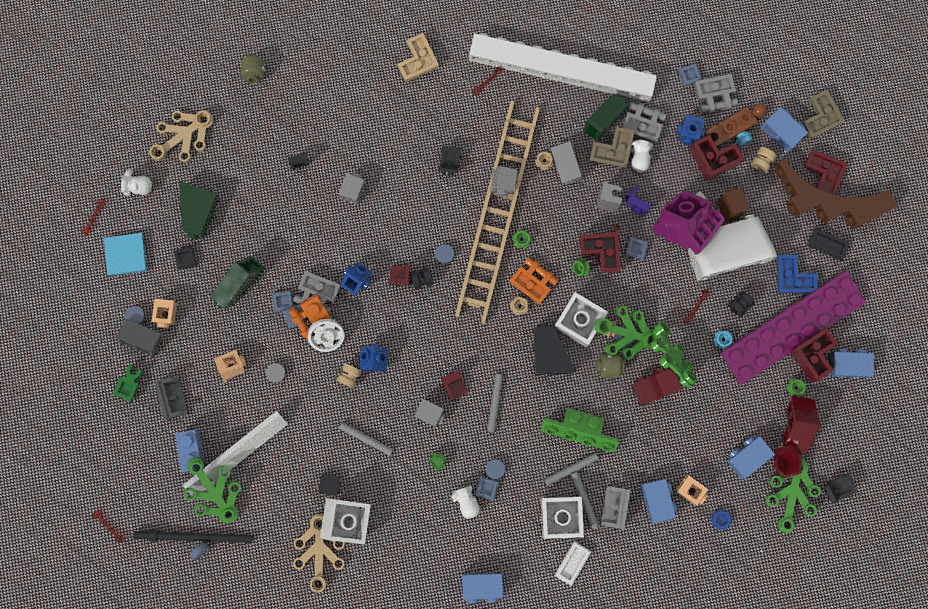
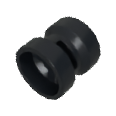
(421, 278)
(741, 303)

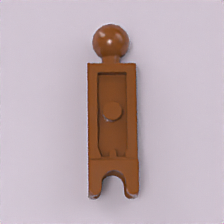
(736, 124)

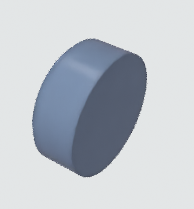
(444, 254)
(135, 314)
(495, 469)
(199, 551)

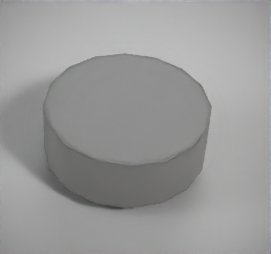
(275, 372)

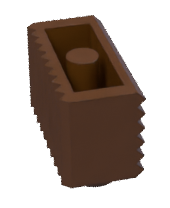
(733, 204)

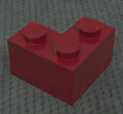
(715, 162)
(604, 245)
(810, 355)
(656, 387)
(801, 424)

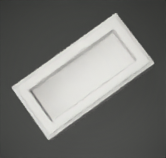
(572, 563)

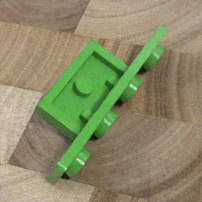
(581, 428)

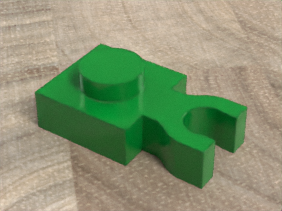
(127, 387)

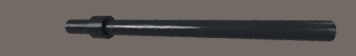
(155, 535)

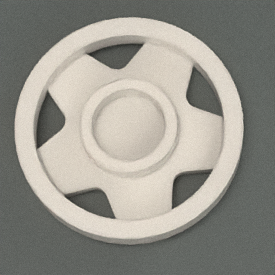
(326, 335)

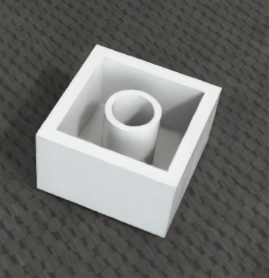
(579, 319)
(562, 517)
(345, 521)

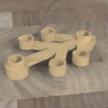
(183, 134)
(318, 548)

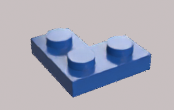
(790, 280)

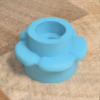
(744, 139)
(723, 344)

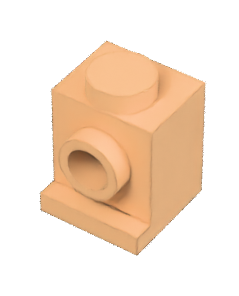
(160, 307)
(230, 365)
(700, 491)

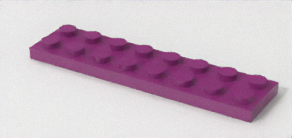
(792, 327)

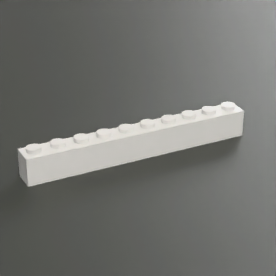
(562, 67)

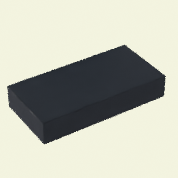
(828, 244)

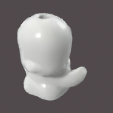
(641, 158)
(138, 185)
(468, 503)

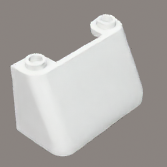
(733, 248)

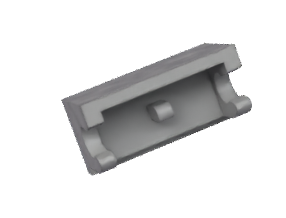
(566, 163)
(606, 199)
(615, 507)

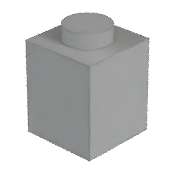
(503, 181)
(352, 188)
(430, 413)

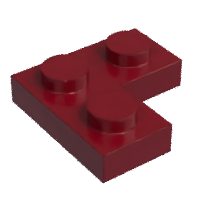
(829, 168)

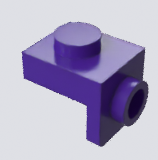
(637, 205)

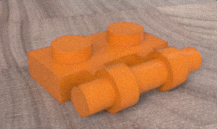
(530, 285)
(313, 309)

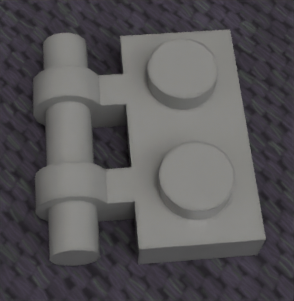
(716, 87)
(643, 127)
(314, 284)

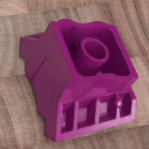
(688, 221)

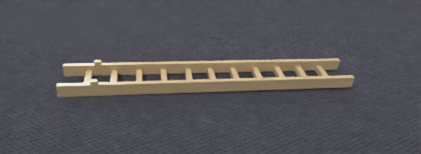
(473, 302)

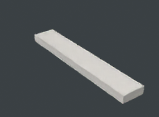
(240, 450)

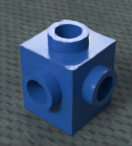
(690, 130)
(356, 278)
(373, 358)

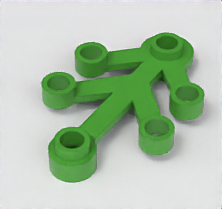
(628, 333)
(673, 355)
(793, 491)
(214, 493)

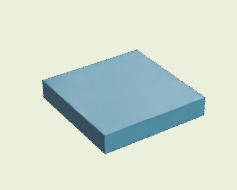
(125, 254)

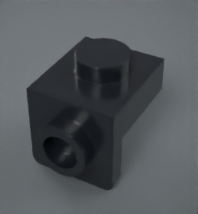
(449, 160)
(840, 488)

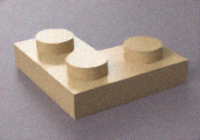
(422, 60)

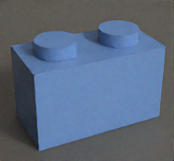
(784, 129)
(851, 364)
(189, 446)
(749, 457)
(658, 500)
(482, 586)

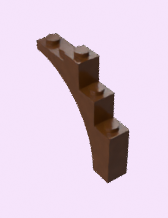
(828, 206)

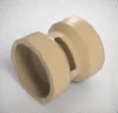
(763, 160)
(349, 375)

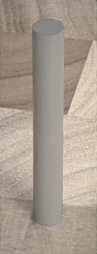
(495, 403)
(365, 438)
(570, 469)
(585, 500)

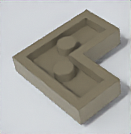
(827, 115)
(618, 152)

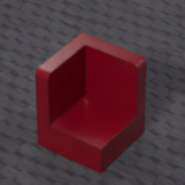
(400, 275)
(454, 385)
(788, 461)

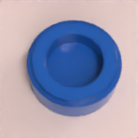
(720, 519)

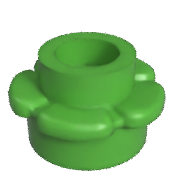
(521, 234)
(581, 267)
(795, 382)
(437, 461)

